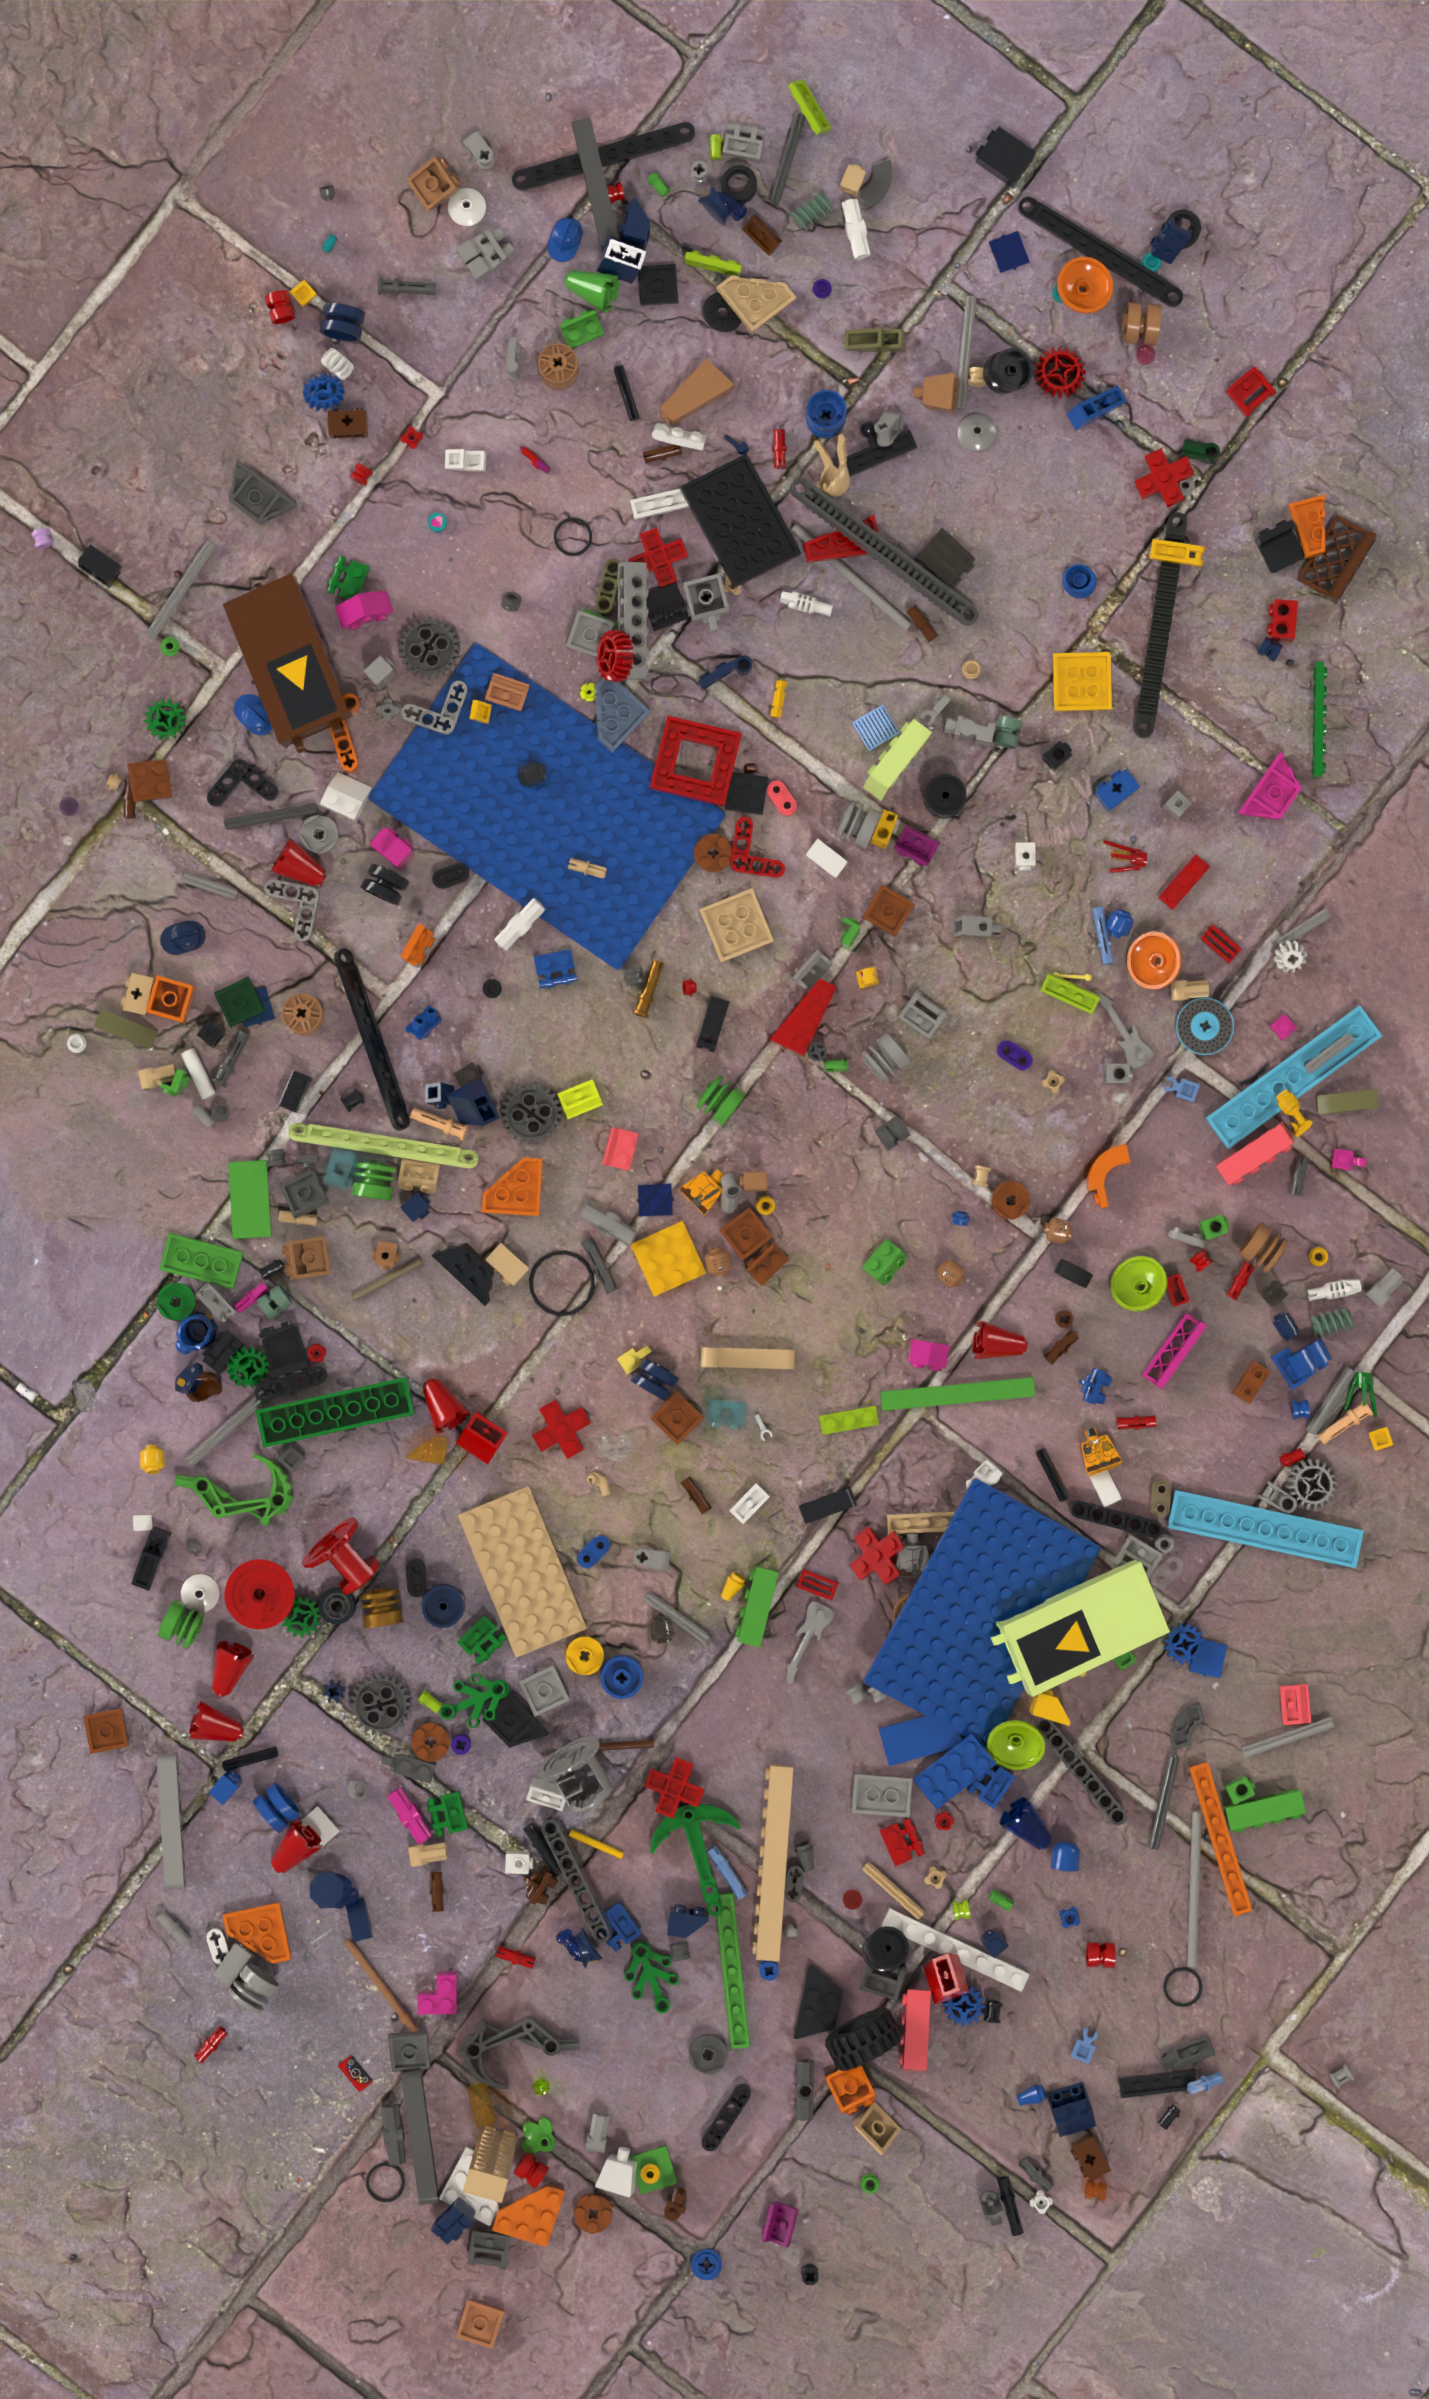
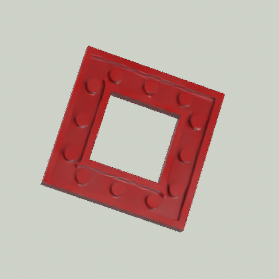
(709, 792)

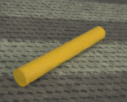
(596, 1844)

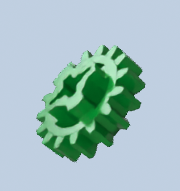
(171, 715)
(248, 1373)
(304, 1625)

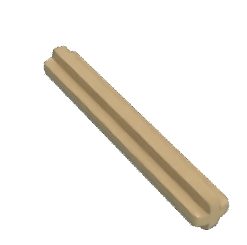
(893, 1890)

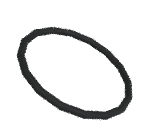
(532, 1287)

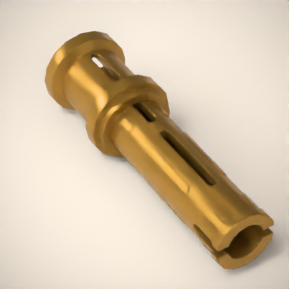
(646, 997)

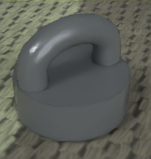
(511, 601)

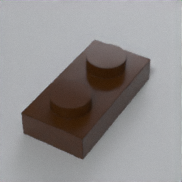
(762, 235)

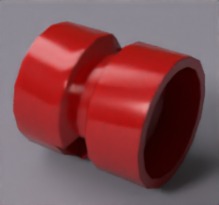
(279, 303)
(1100, 1954)
(531, 2170)

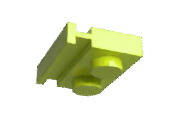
(580, 1099)

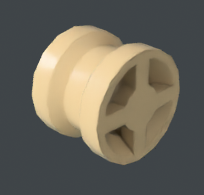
(976, 377)

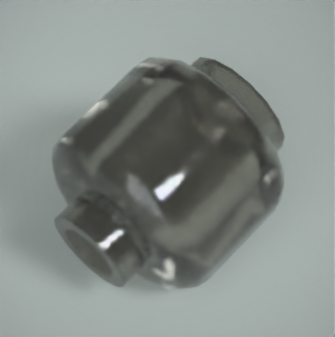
(532, 774)
(661, 1629)

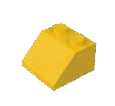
(1048, 1706)

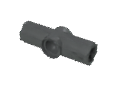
(805, 2102)
(393, 2134)

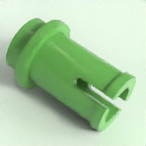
(655, 180)
(836, 1065)
(1000, 1899)

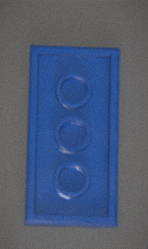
(916, 1739)

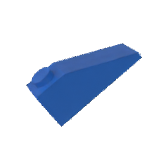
(1096, 407)

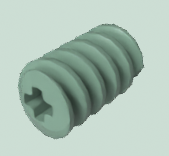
(811, 211)
(1331, 1322)

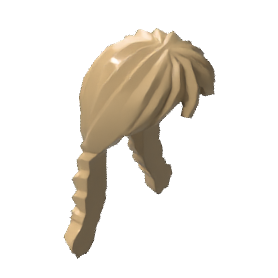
(833, 479)

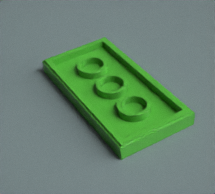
(249, 1199)
(201, 1261)

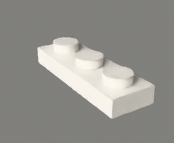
(658, 504)

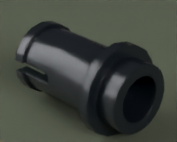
(271, 1269)
(1169, 2116)

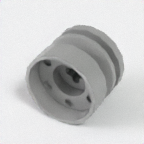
(858, 824)
(885, 1058)
(251, 1992)

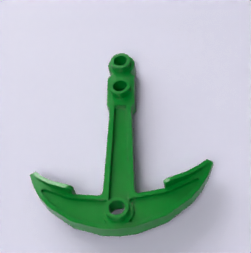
(693, 1832)

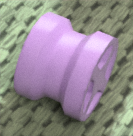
(42, 538)

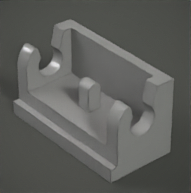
(812, 971)
(215, 1302)
(233, 1964)

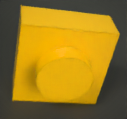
(303, 293)
(480, 711)
(1380, 1438)

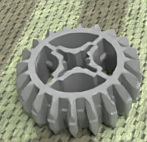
(1316, 1476)

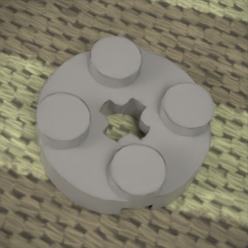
(322, 824)

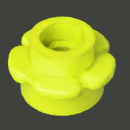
(585, 688)

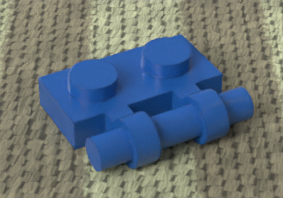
(553, 963)
(995, 1787)
(622, 1923)

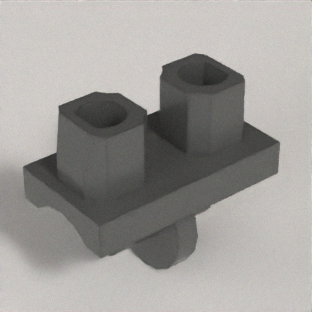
(991, 2207)

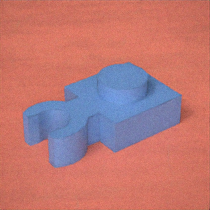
(1185, 1089)
(1083, 2048)

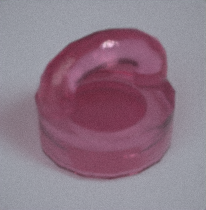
(1145, 355)

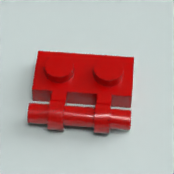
(896, 1844)

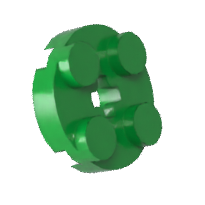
(165, 1301)

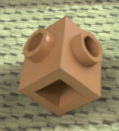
(391, 1249)

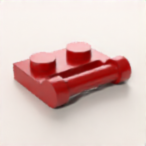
(1247, 386)

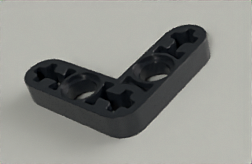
(237, 778)

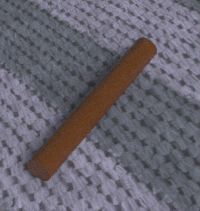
(626, 1745)

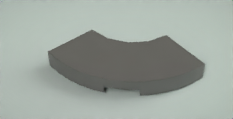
(879, 184)
(1185, 1724)

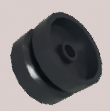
(1008, 371)
(952, 787)
(385, 883)
(896, 1953)

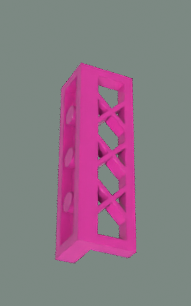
(1180, 1354)

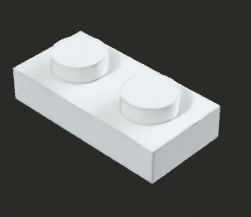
(749, 1503)

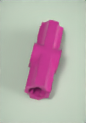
(409, 1815)

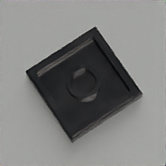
(658, 285)

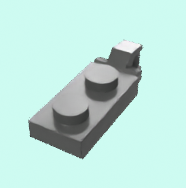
(410, 1767)
(1188, 2053)

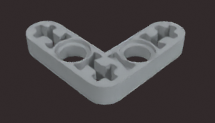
(444, 716)
(304, 904)

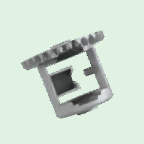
(564, 1769)

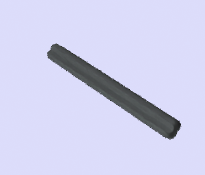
(787, 159)
(271, 816)
(1163, 1802)

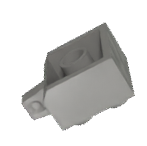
(704, 611)

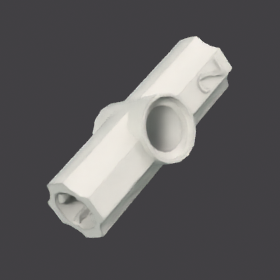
(855, 229)
(520, 924)

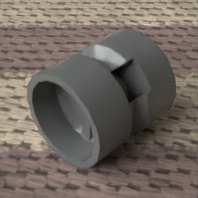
(892, 1133)

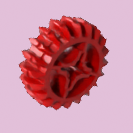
(1062, 380)
(615, 655)

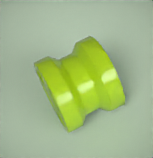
(961, 1910)

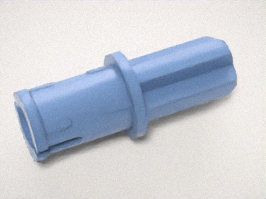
(1205, 2083)

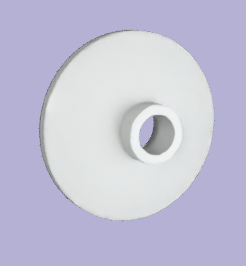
(470, 215)
(207, 1586)

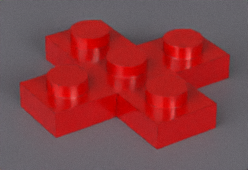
(1164, 477)
(660, 556)
(561, 1429)
(877, 1555)
(674, 1788)

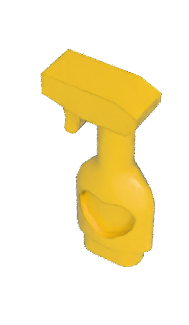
(1291, 1106)

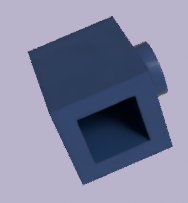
(436, 1094)
(416, 1207)
(994, 1942)

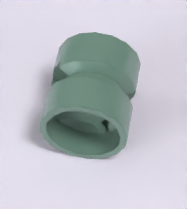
(1007, 732)
(279, 1297)

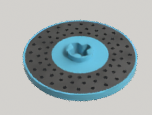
(1191, 1033)

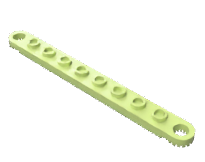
(383, 1145)

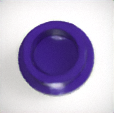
(822, 288)

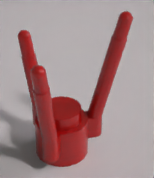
(1137, 858)

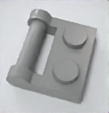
(513, 356)
(918, 1019)
(1138, 1551)

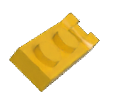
(1176, 552)

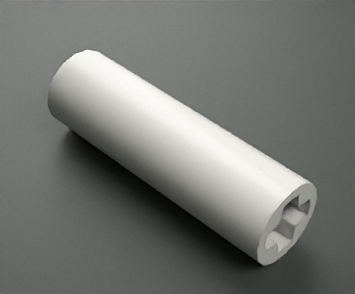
(198, 1074)

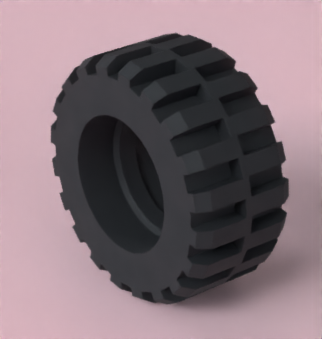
(863, 2039)

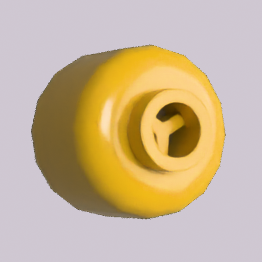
(152, 1459)

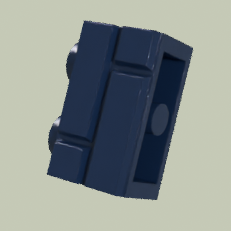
(453, 2221)

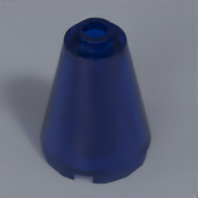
(1026, 1824)

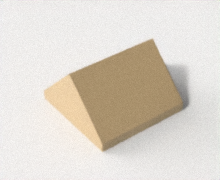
(876, 2127)

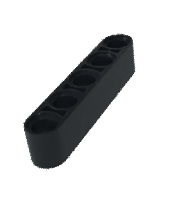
(1125, 1519)

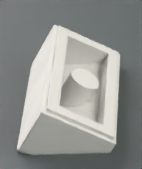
(826, 858)
(545, 1794)

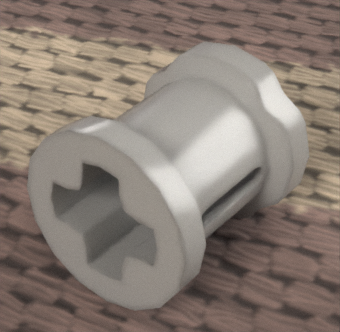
(694, 169)
(1341, 2076)

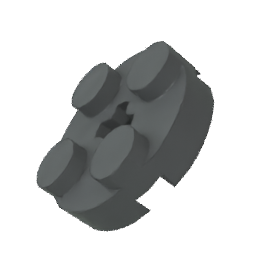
(698, 2048)

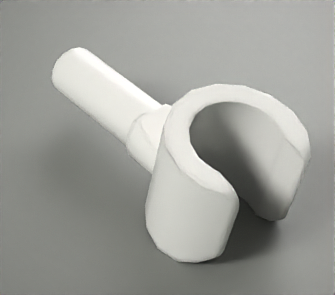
(762, 1427)

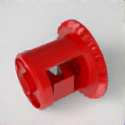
(335, 1548)
(245, 1594)

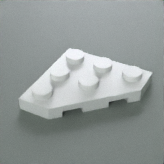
(484, 2208)

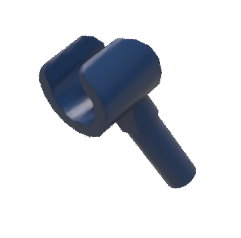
(741, 448)

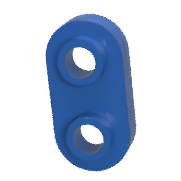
(593, 1551)

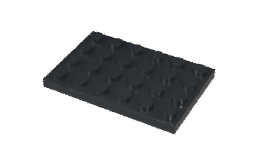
(740, 521)

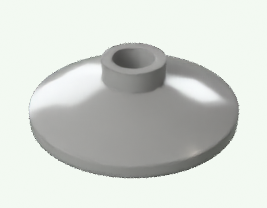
(973, 441)

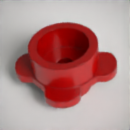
(411, 442)

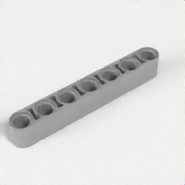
(171, 1821)

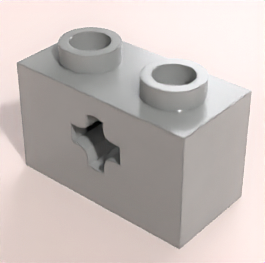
(380, 672)

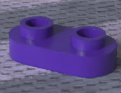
(1015, 1053)

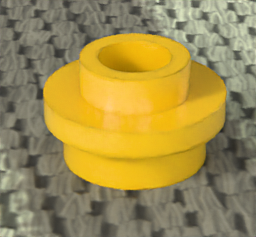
(771, 1205)
(1324, 1258)
(650, 2167)

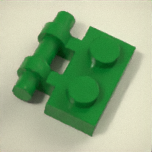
(354, 580)
(477, 1635)
(453, 1812)

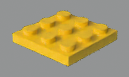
(1082, 681)
(668, 1258)

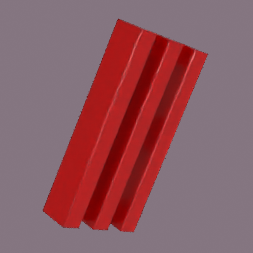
(1208, 933)
(802, 1578)

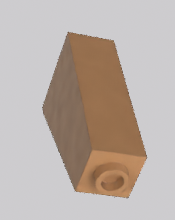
(697, 391)

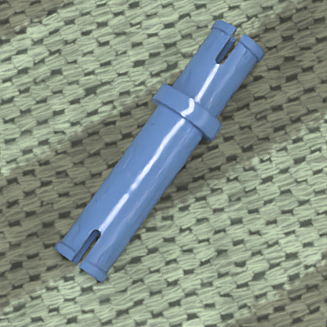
(1107, 959)
(722, 1865)

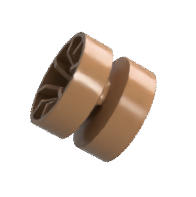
(1147, 324)

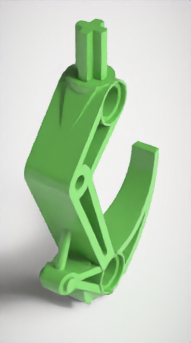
(213, 1495)

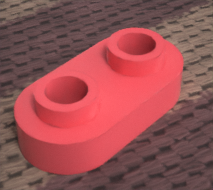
(781, 798)

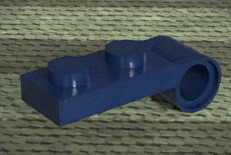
(723, 670)

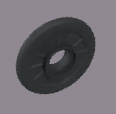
(714, 319)

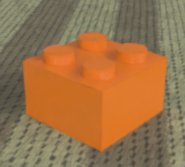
(171, 999)

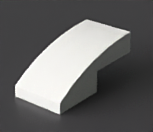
(465, 460)
(1105, 1488)

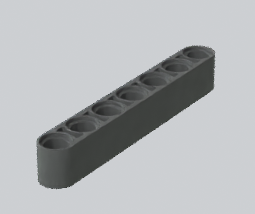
(594, 180)
(1085, 1778)
(577, 1890)
(420, 2137)

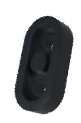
(450, 874)
(416, 1577)

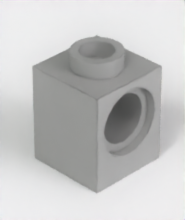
(1177, 805)
(1111, 1079)

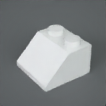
(346, 797)

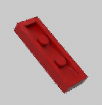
(1184, 882)

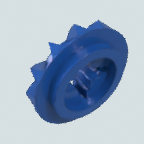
(712, 2271)

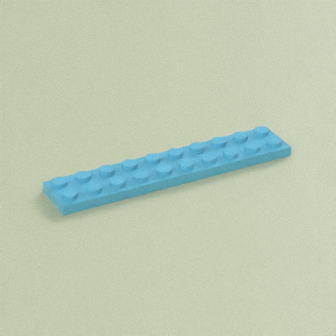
(1259, 1101)
(1265, 1529)

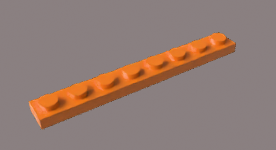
(1220, 1838)

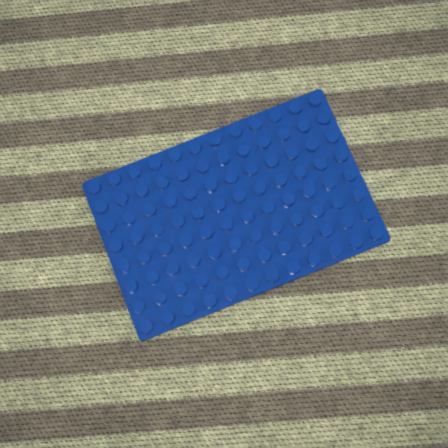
(983, 1571)

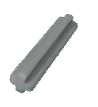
(210, 885)
(1305, 927)
(1330, 1052)

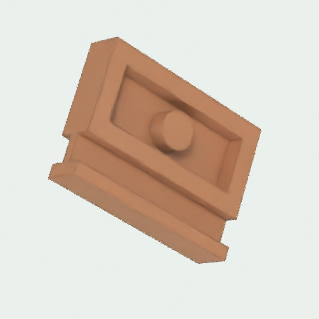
(507, 692)

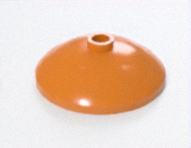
(1089, 275)
(1143, 960)

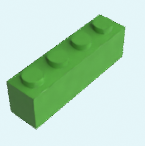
(757, 1607)
(1264, 1809)

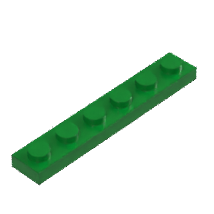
(1319, 728)

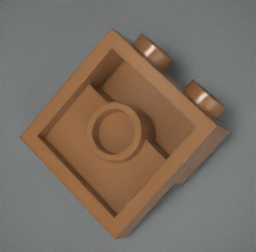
(434, 182)
(306, 1258)

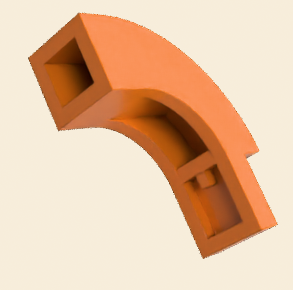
(1099, 1169)

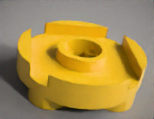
(588, 1645)

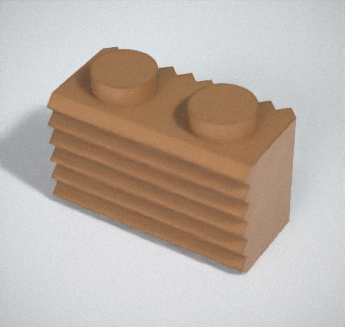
(753, 1181)

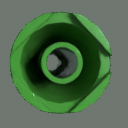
(594, 288)

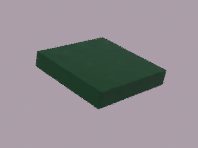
(239, 1002)

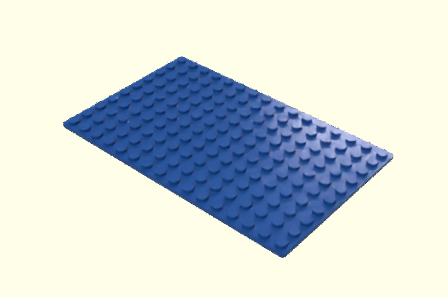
(591, 807)

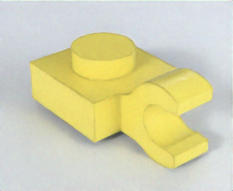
(632, 1360)

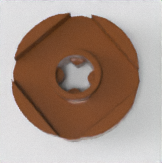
(720, 845)
(1021, 1200)
(439, 1748)
(593, 2224)

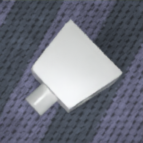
(618, 2174)

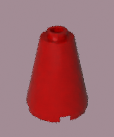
(298, 865)
(997, 1342)
(443, 1406)
(229, 1666)
(214, 1725)
(295, 1847)

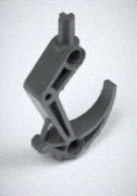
(530, 2026)

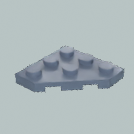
(616, 713)

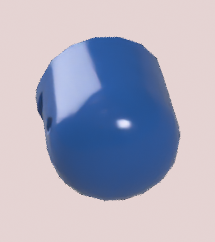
(1065, 1856)

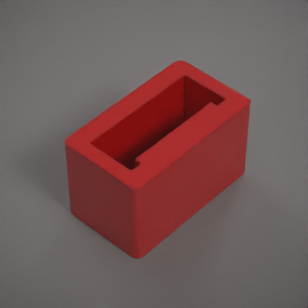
(1176, 1290)

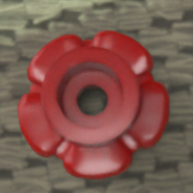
(689, 987)
(311, 1352)
(944, 1826)

